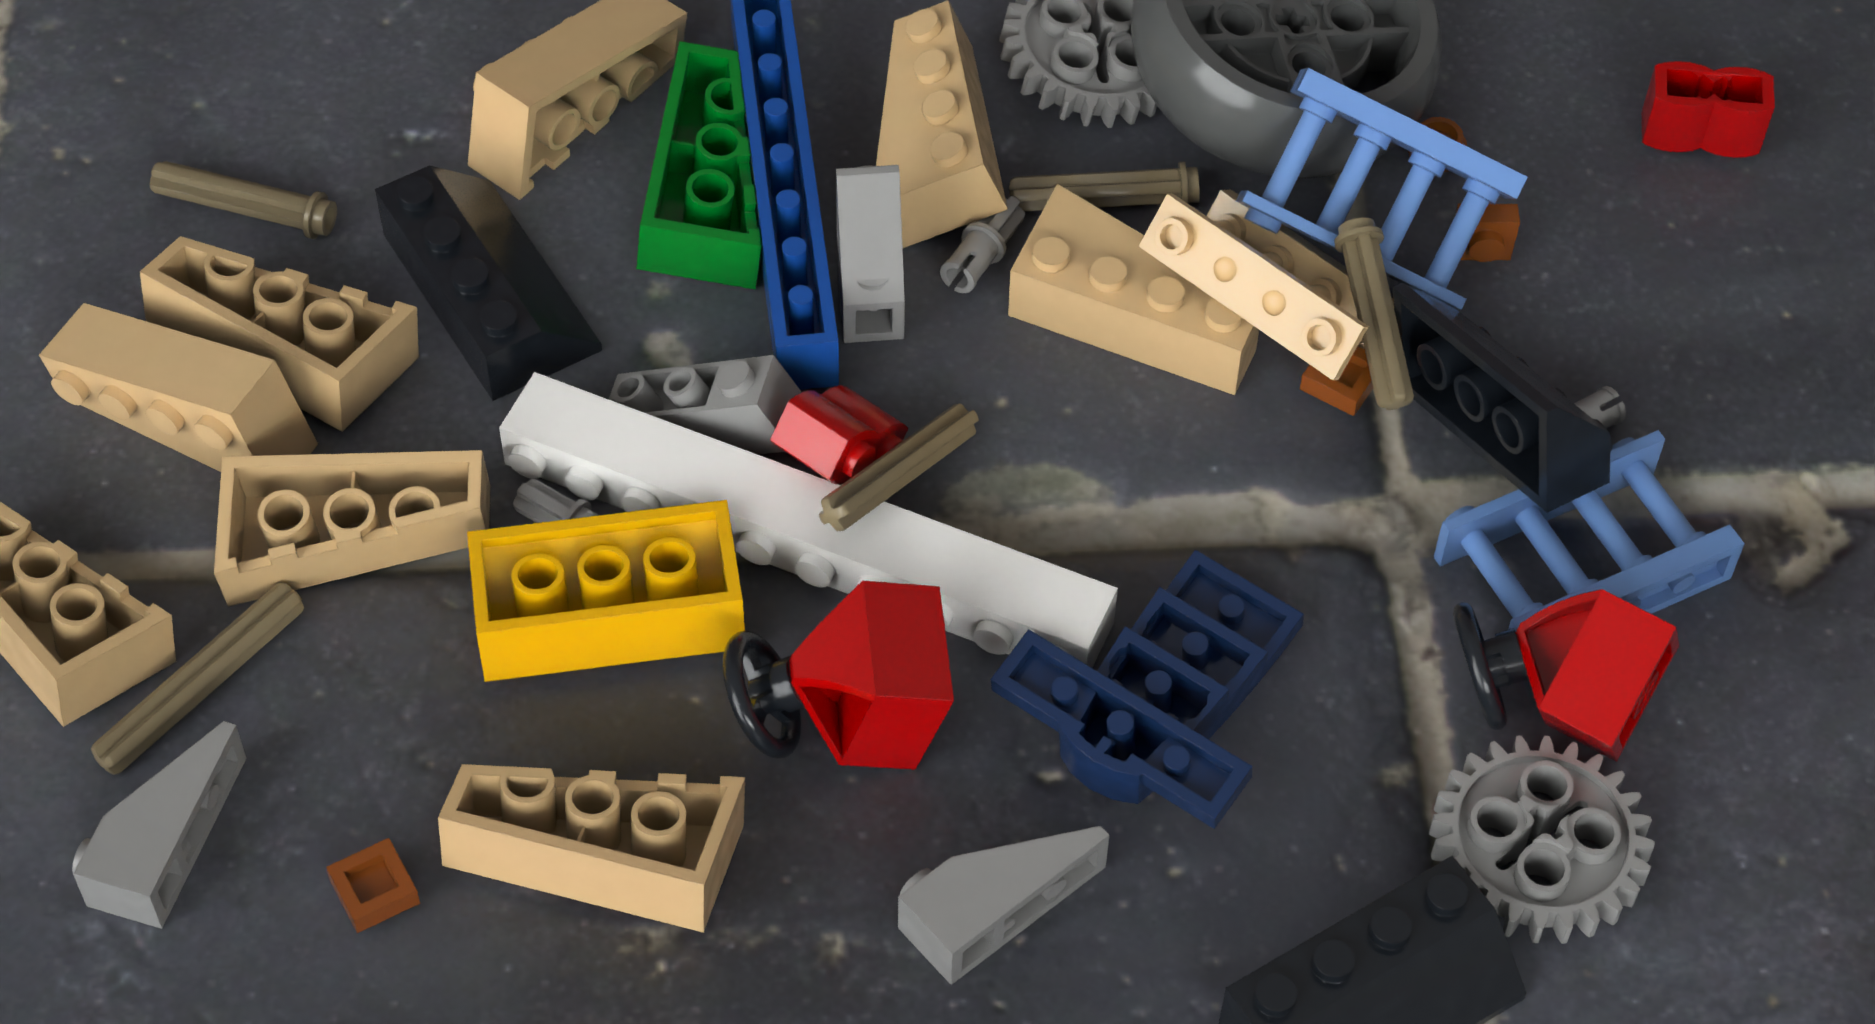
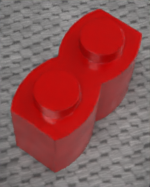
(1707, 109)
(836, 432)

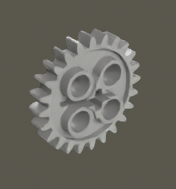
(1059, 57)
(1583, 879)

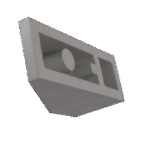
(156, 833)
(992, 895)

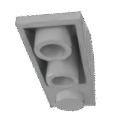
(870, 253)
(722, 399)

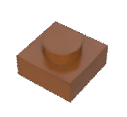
(1494, 234)
(1345, 393)
(373, 885)

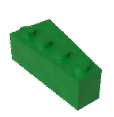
(700, 186)

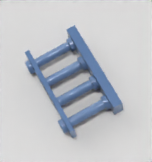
(1375, 130)
(1645, 581)

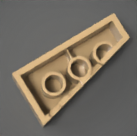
(567, 83)
(937, 127)
(1097, 285)
(327, 343)
(176, 387)
(341, 515)
(71, 629)
(597, 838)

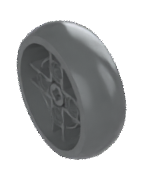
(1230, 66)

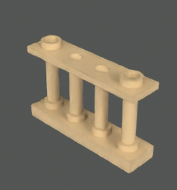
(1263, 277)

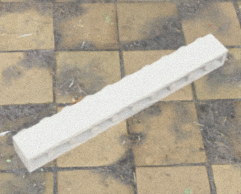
(774, 517)

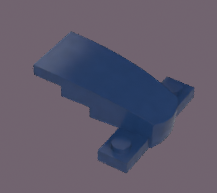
(1159, 691)

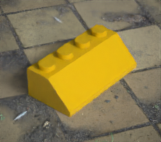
(605, 590)

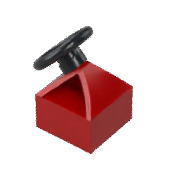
(1587, 664)
(866, 675)

